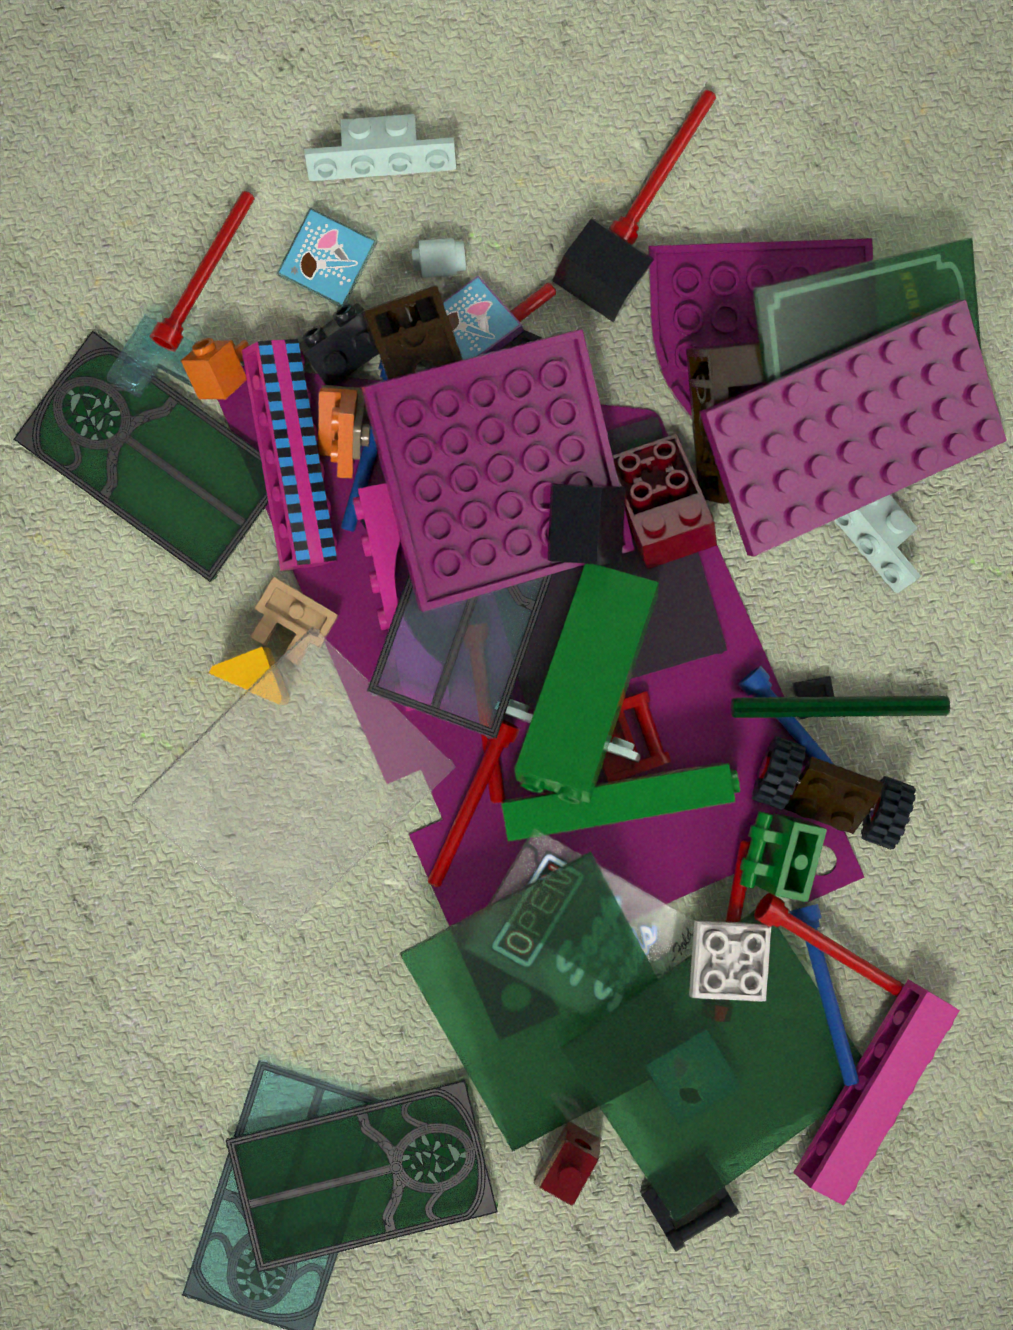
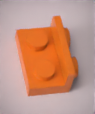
(336, 425)

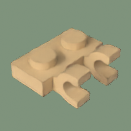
(292, 610)

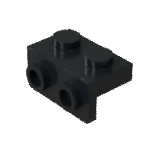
(339, 345)

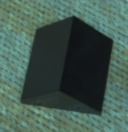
(602, 269)
(586, 523)

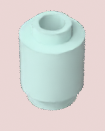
(439, 257)

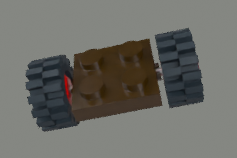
(833, 794)

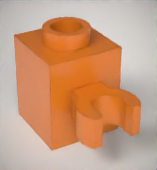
(215, 368)

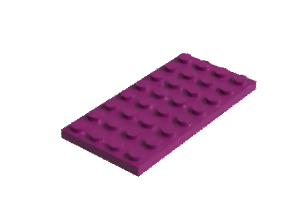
(854, 427)

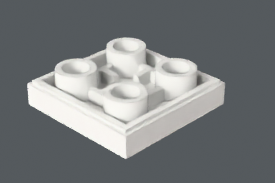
(730, 960)

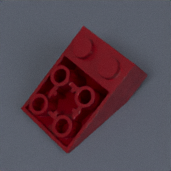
(664, 502)

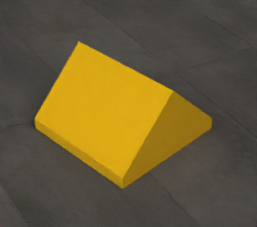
(244, 668)

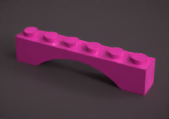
(382, 544)

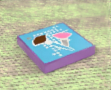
(480, 319)

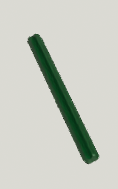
(839, 706)

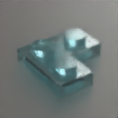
(144, 357)

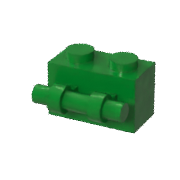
(782, 855)

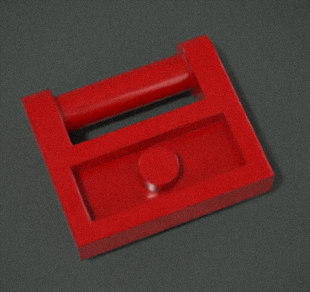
(620, 767)

